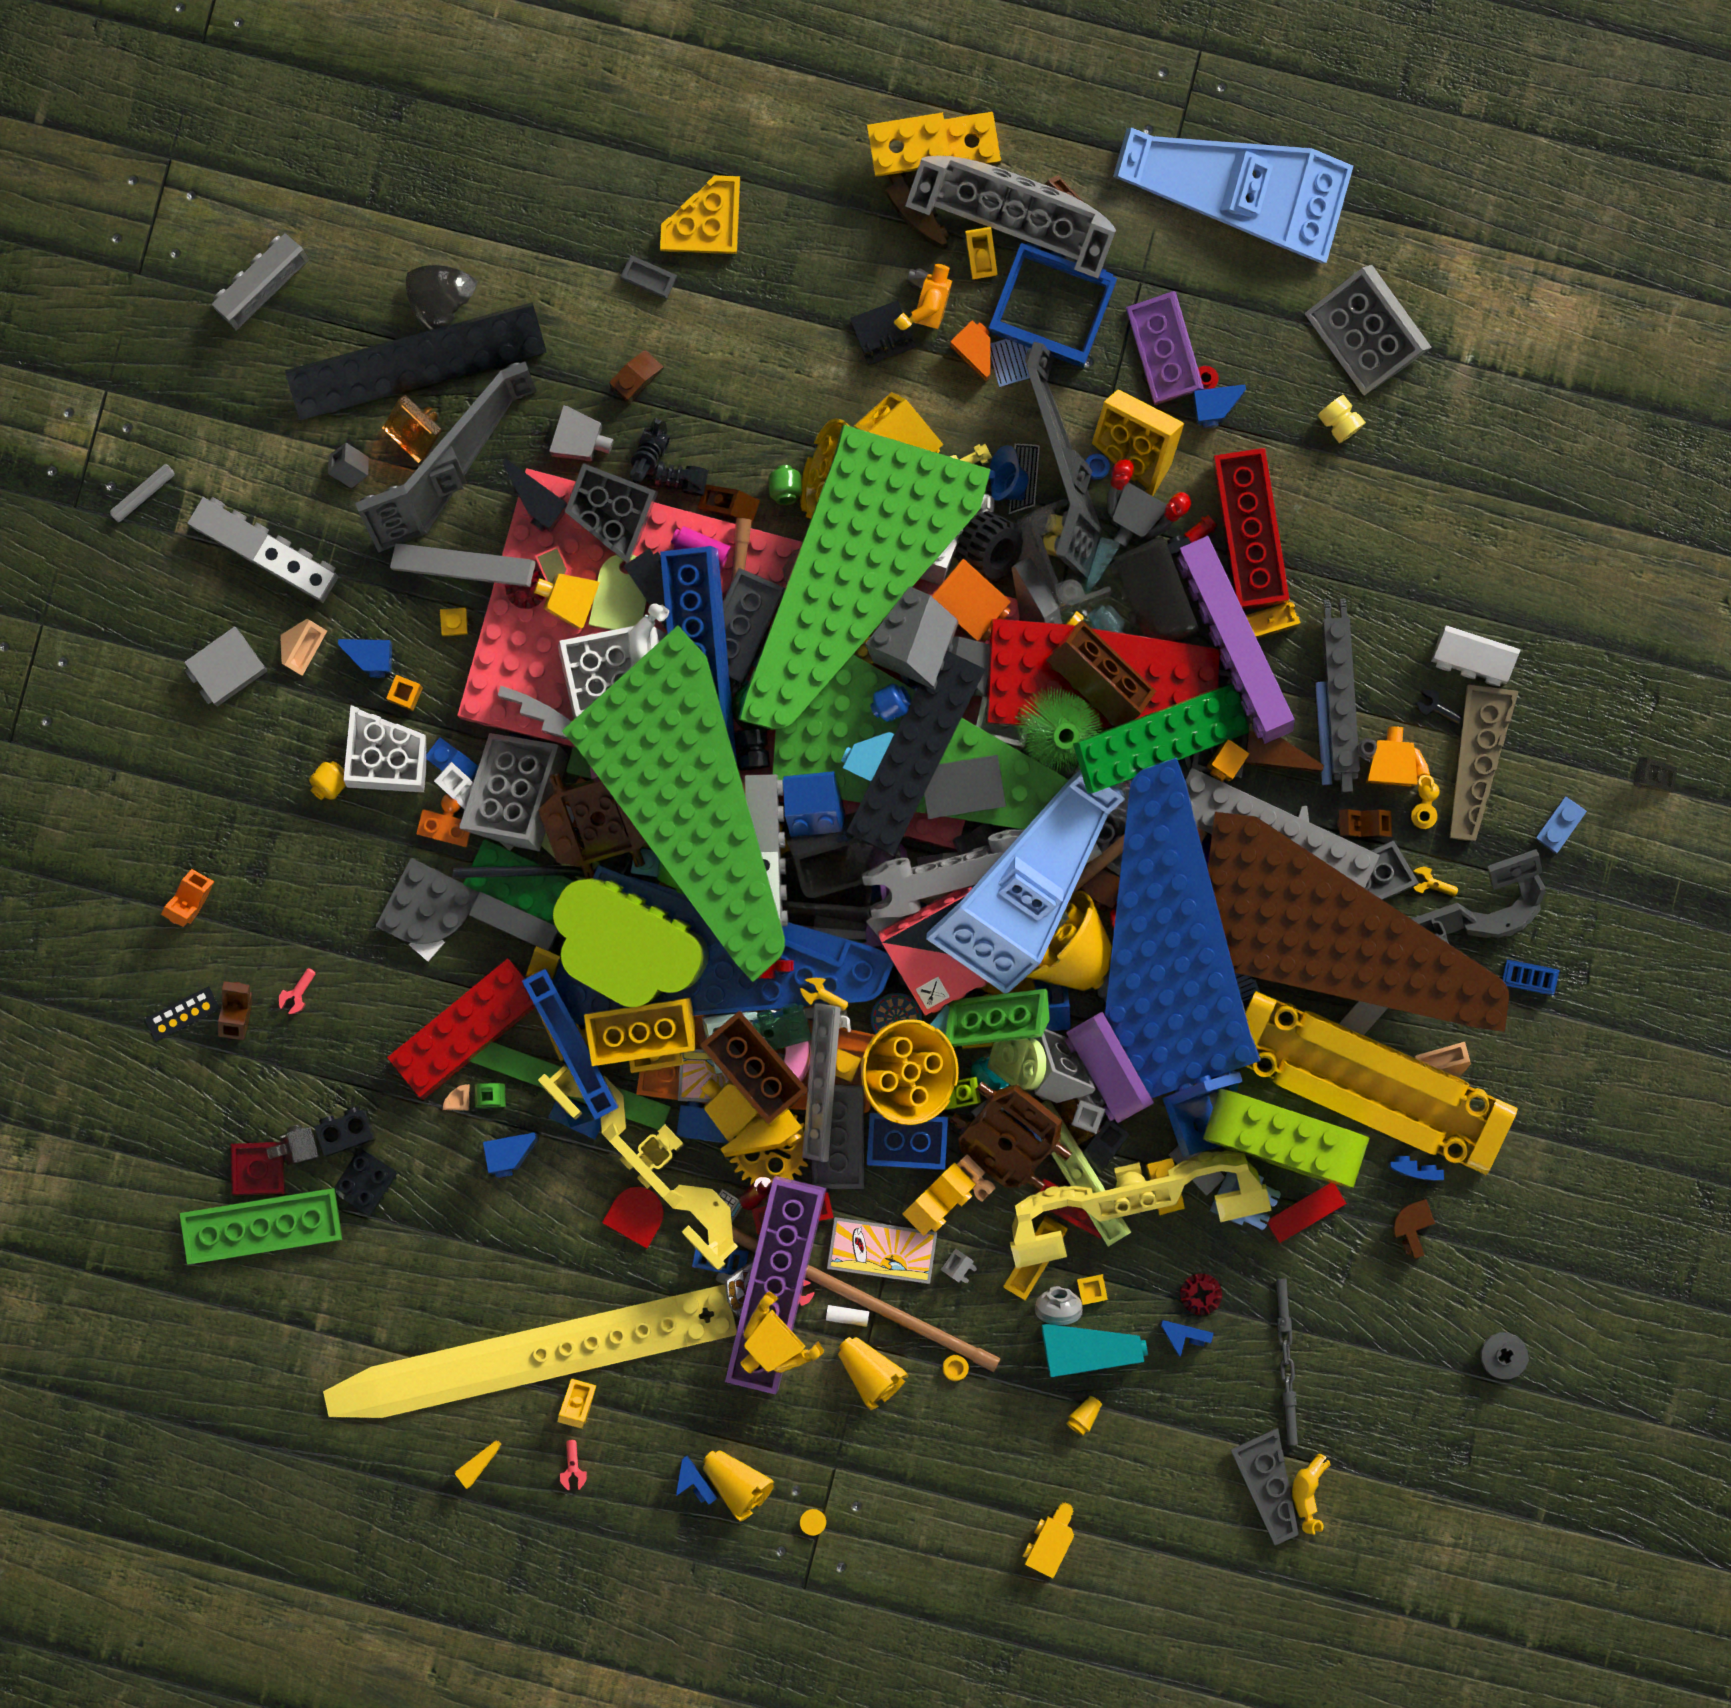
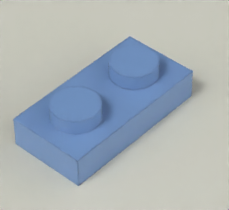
(1560, 825)

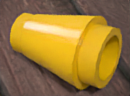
(1084, 1416)

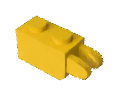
(1051, 1542)

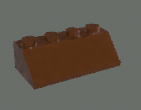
(1101, 675)
(754, 1068)

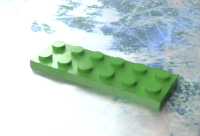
(261, 1226)

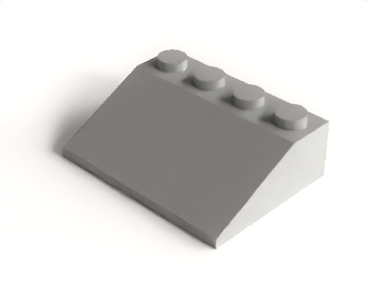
(1367, 329)
(510, 790)

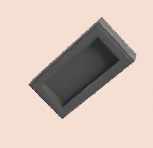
(648, 277)

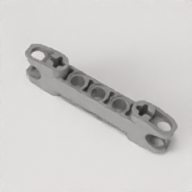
(911, 884)

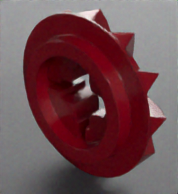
(522, 600)
(1190, 1287)

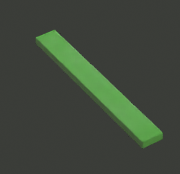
(531, 1069)

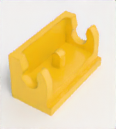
(1273, 620)

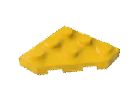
(705, 220)

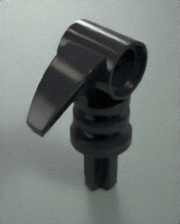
(650, 448)
(692, 479)

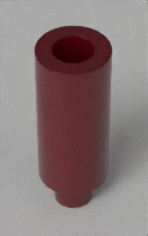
(755, 1193)

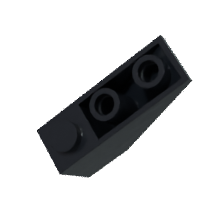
(1104, 1147)

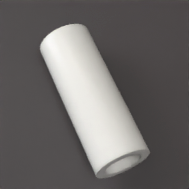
(847, 1315)

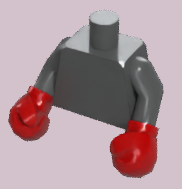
(1138, 512)

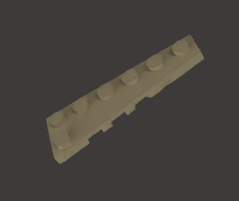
(1481, 741)

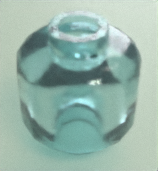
(1106, 619)

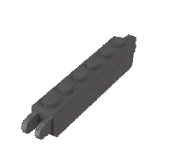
(1340, 696)

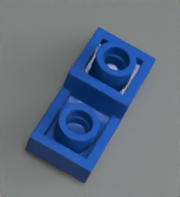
(1409, 1168)

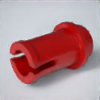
(1201, 529)

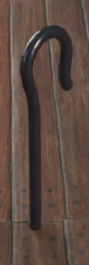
(518, 871)

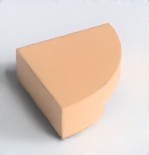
(458, 1099)

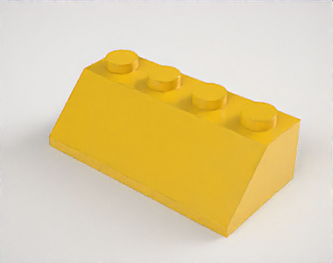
(640, 1031)

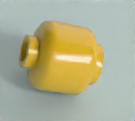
(327, 780)

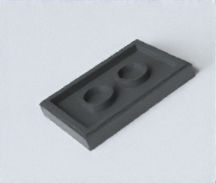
(965, 787)

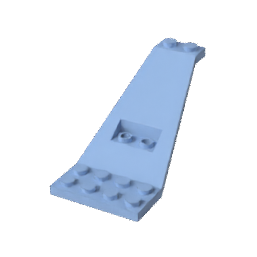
(1290, 202)
(1000, 926)

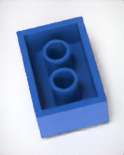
(907, 1145)

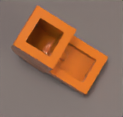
(188, 899)

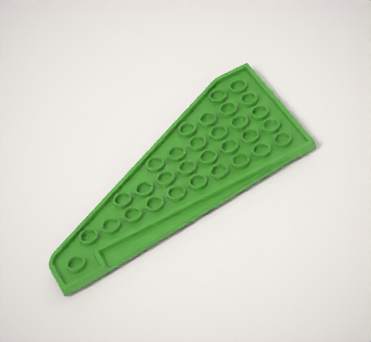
(868, 541)
(844, 717)
(673, 771)

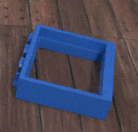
(1056, 261)

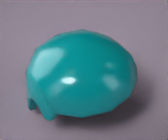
(980, 1070)

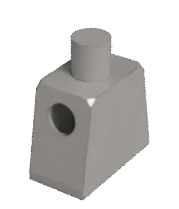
(578, 436)

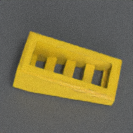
(472, 1469)

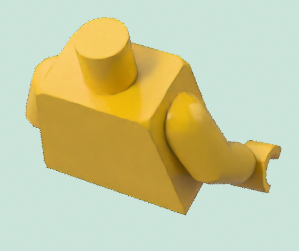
(773, 1343)

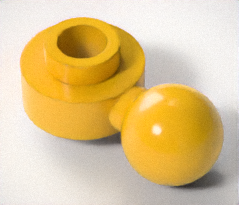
(1426, 805)

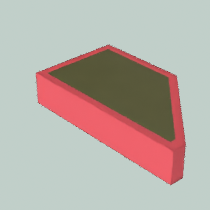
(552, 563)

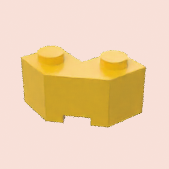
(939, 1199)

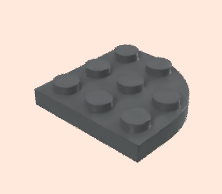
(426, 905)

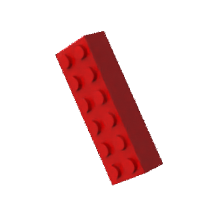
(1250, 528)
(463, 1030)

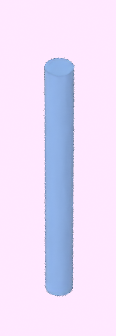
(1323, 729)

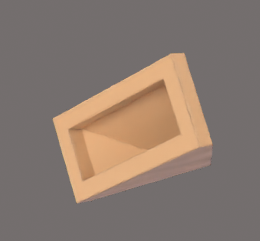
(300, 645)
(1450, 1059)

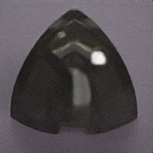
(437, 293)

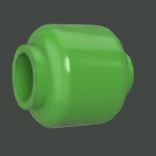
(785, 485)

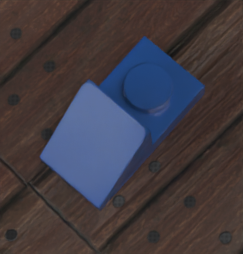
(443, 754)
(1176, 1334)
(690, 1475)

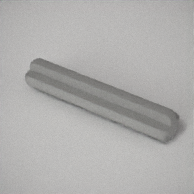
(142, 492)

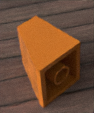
(972, 601)

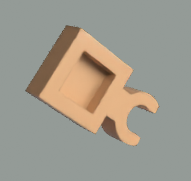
(969, 1166)

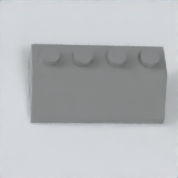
(260, 280)

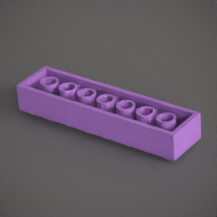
(1236, 640)
(778, 1268)

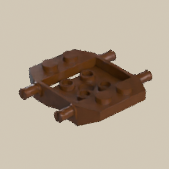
(599, 839)
(984, 1135)

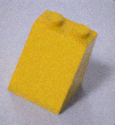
(899, 421)

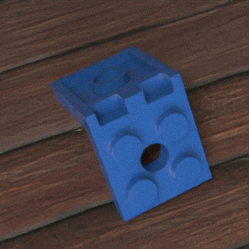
(1194, 1104)

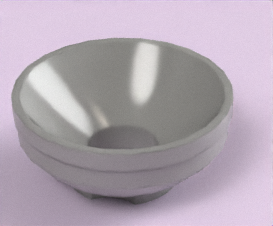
(1058, 1311)

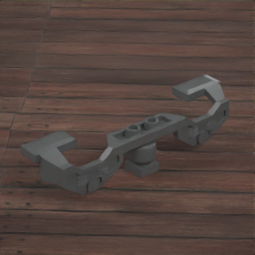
(1505, 922)

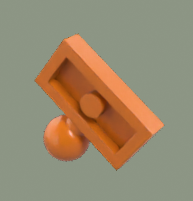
(443, 826)

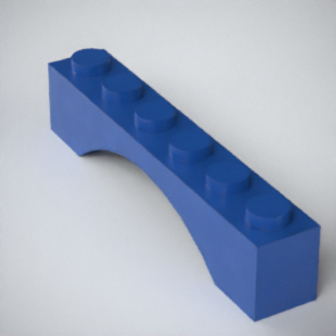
(570, 1043)

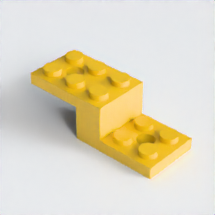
(932, 137)

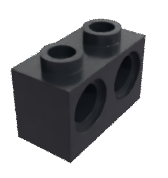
(346, 1139)

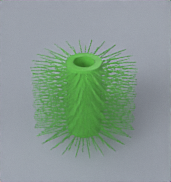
(1056, 728)

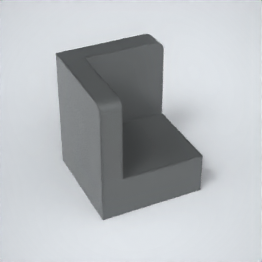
(348, 465)
(973, 840)

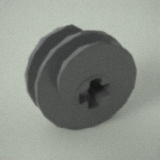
(1491, 1351)

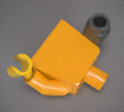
(932, 299)
(1395, 761)

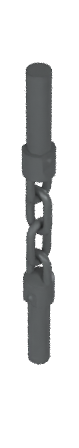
(1289, 1396)

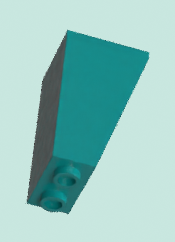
(1083, 1350)

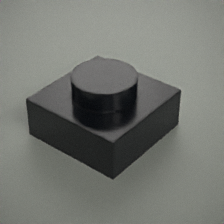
(1174, 544)

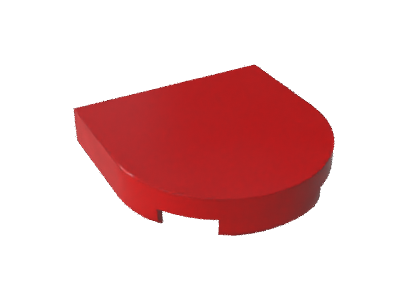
(636, 1215)

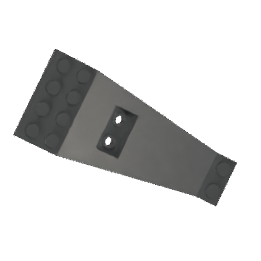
(412, 508)
(1081, 524)

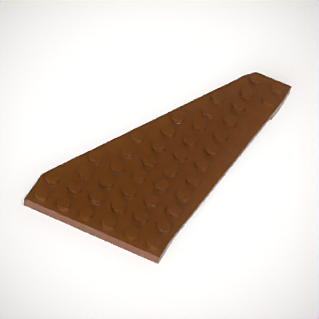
(1322, 932)

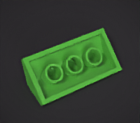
(998, 1018)

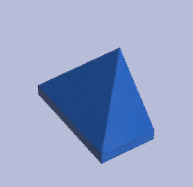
(584, 1123)

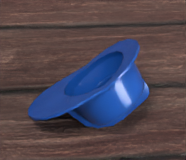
(1010, 477)

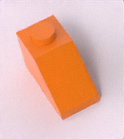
(974, 348)

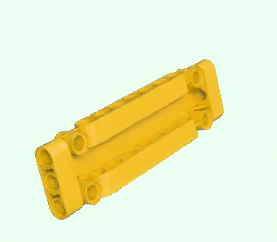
(1377, 1084)

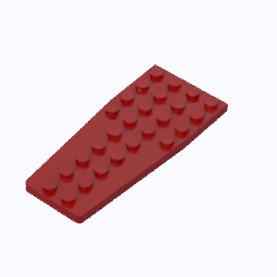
(1021, 669)

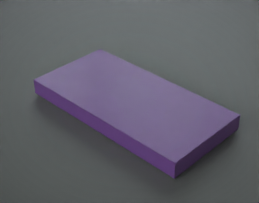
(1164, 348)

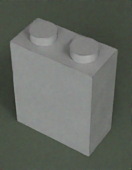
(224, 667)

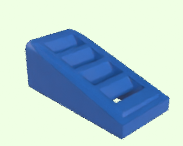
(1552, 982)
(742, 1262)

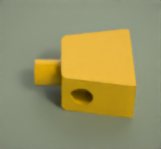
(568, 597)
(727, 1108)

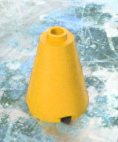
(870, 1371)
(737, 1483)

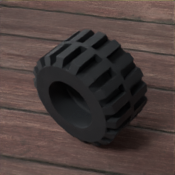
(990, 545)

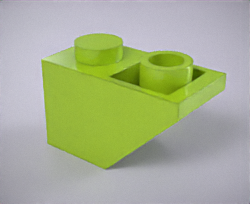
(964, 1094)

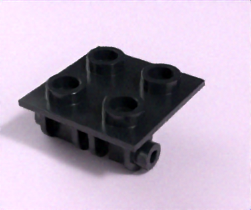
(879, 334)
(365, 1182)

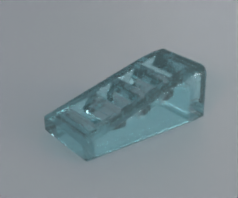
(1105, 552)

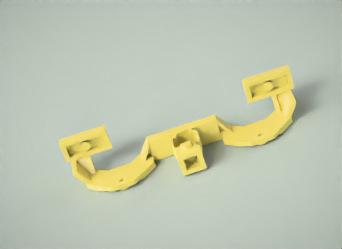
(656, 1153)
(1134, 1196)

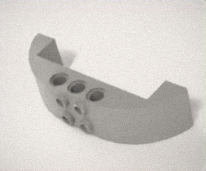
(1014, 207)

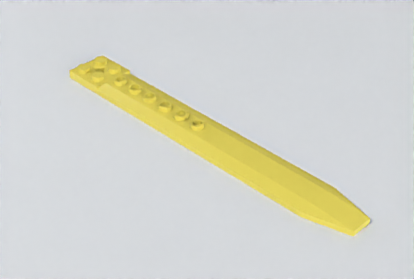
(533, 1355)

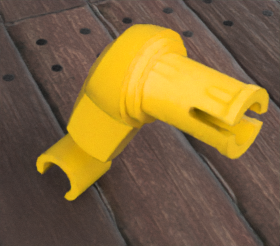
(1303, 1493)

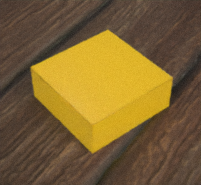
(1092, 1289)

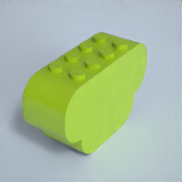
(624, 944)
(1286, 1138)

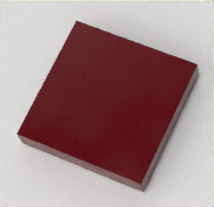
(254, 1172)

